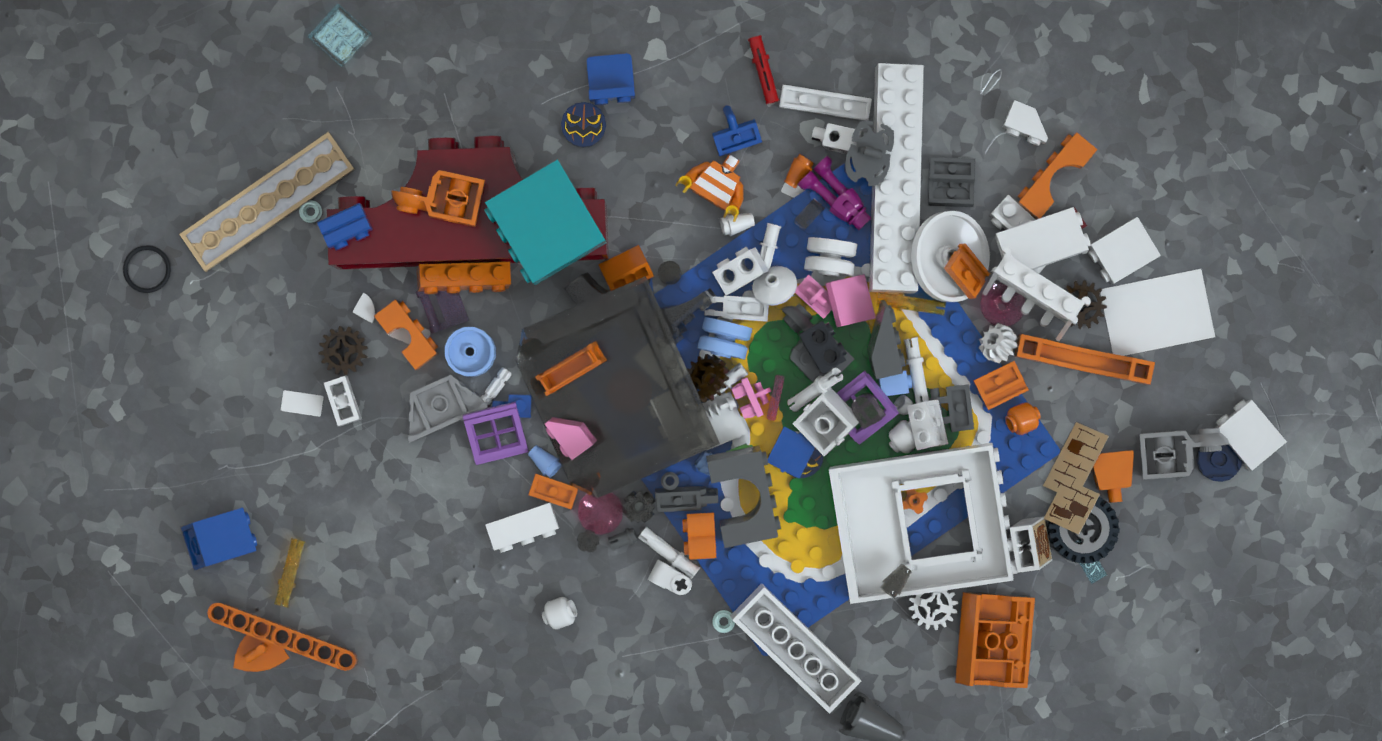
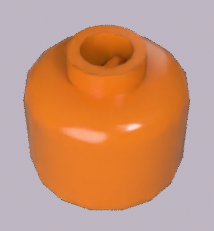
(1022, 418)

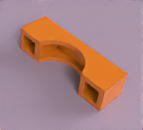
(1075, 153)

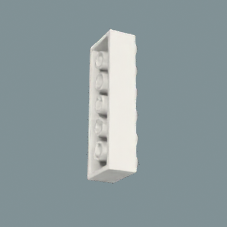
(795, 648)

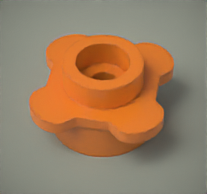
(918, 506)

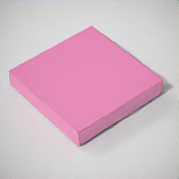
(850, 300)

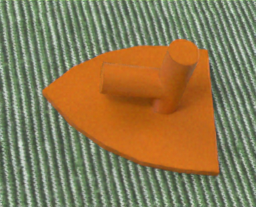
(258, 655)

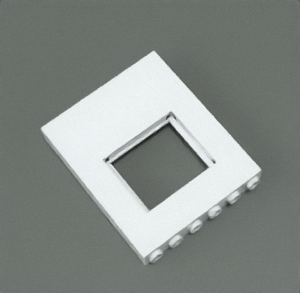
(876, 531)

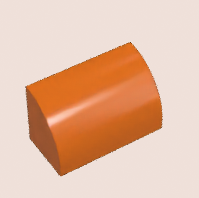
(626, 268)

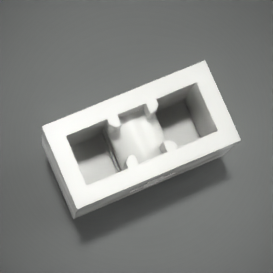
(342, 401)

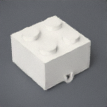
(826, 421)

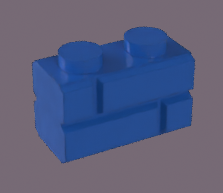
(345, 226)

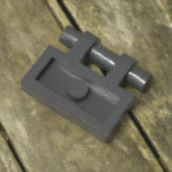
(959, 407)

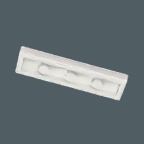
(825, 103)

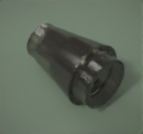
(895, 582)

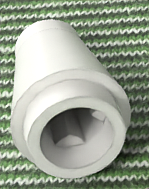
(742, 223)

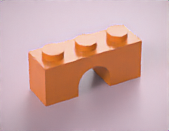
(420, 349)

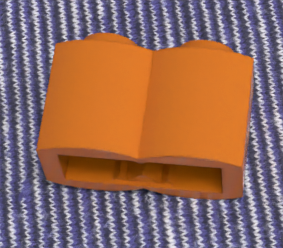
(701, 536)

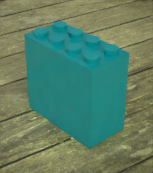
(544, 223)

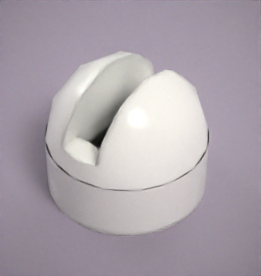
(901, 404)

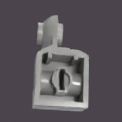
(1171, 452)

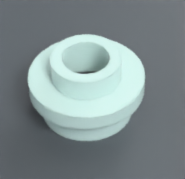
(310, 204)
(720, 628)

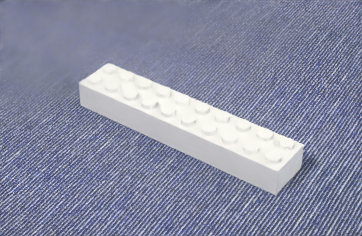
(897, 198)

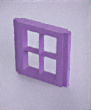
(855, 386)
(491, 414)

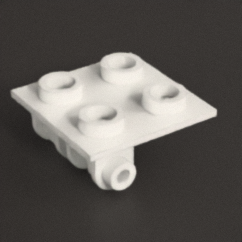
(725, 418)

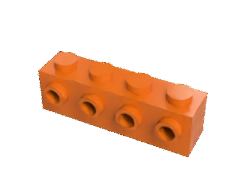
(463, 276)

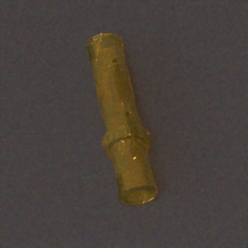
(912, 303)
(289, 573)

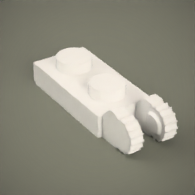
(740, 309)

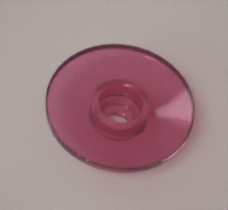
(993, 314)

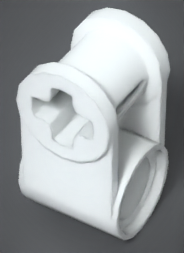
(666, 577)

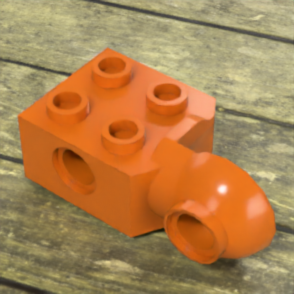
(449, 198)

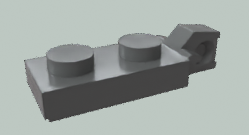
(684, 498)

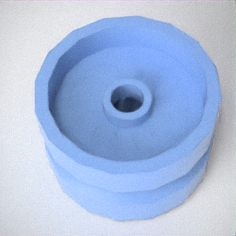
(723, 342)
(483, 355)

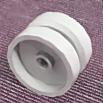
(830, 256)

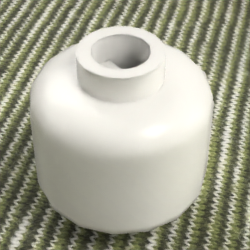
(902, 437)
(559, 613)

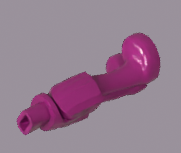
(848, 204)

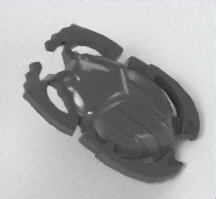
(869, 153)

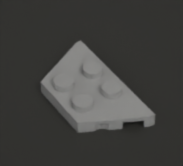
(440, 406)

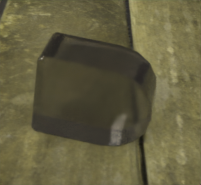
(809, 214)
(867, 410)

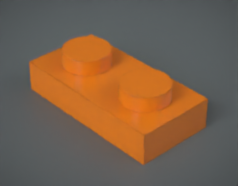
(553, 491)

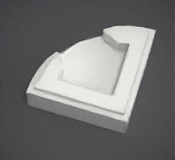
(365, 308)

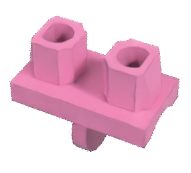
(814, 296)
(743, 389)

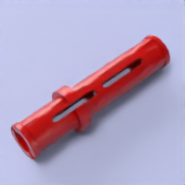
(755, 44)

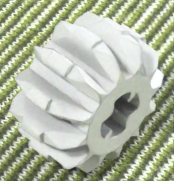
(998, 343)

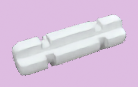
(496, 385)

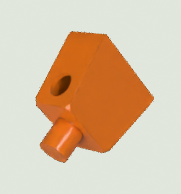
(1113, 472)

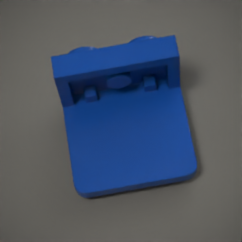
(610, 78)

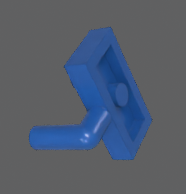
(737, 135)

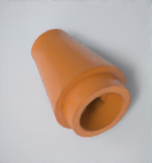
(799, 169)

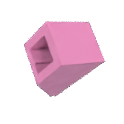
(571, 435)

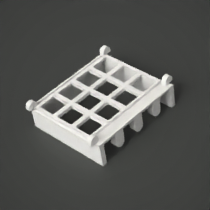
(1037, 291)

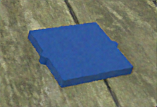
(791, 452)

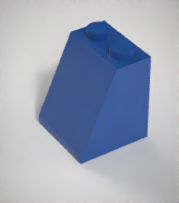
(219, 538)

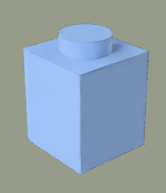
(896, 384)

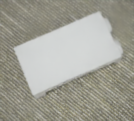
(1045, 239)

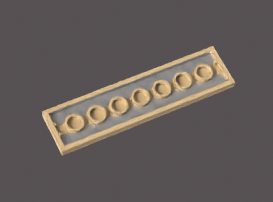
(267, 202)

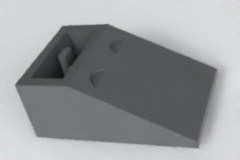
(882, 348)

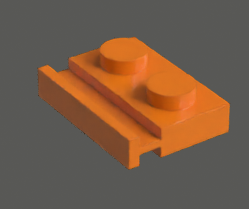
(967, 271)
(1000, 385)

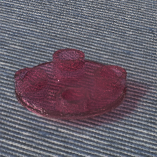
(600, 514)

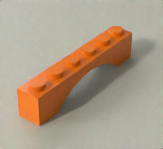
(1084, 359)

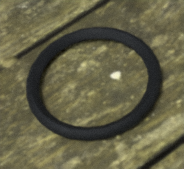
(146, 290)

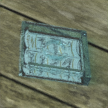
(339, 35)

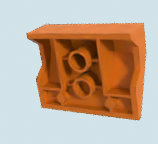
(995, 640)

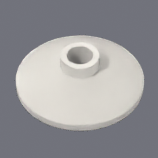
(778, 291)

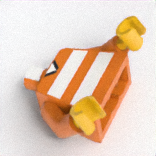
(716, 184)

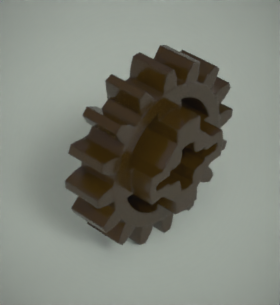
(1097, 305)
(353, 349)
(707, 378)

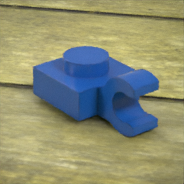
(523, 404)

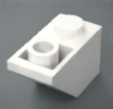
(1026, 122)

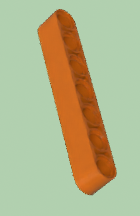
(271, 636)

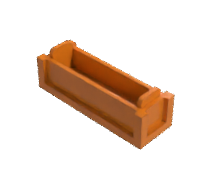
(571, 368)

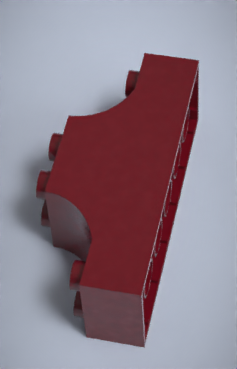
(417, 239)

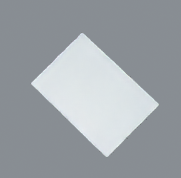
(1157, 313)

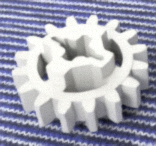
(929, 620)

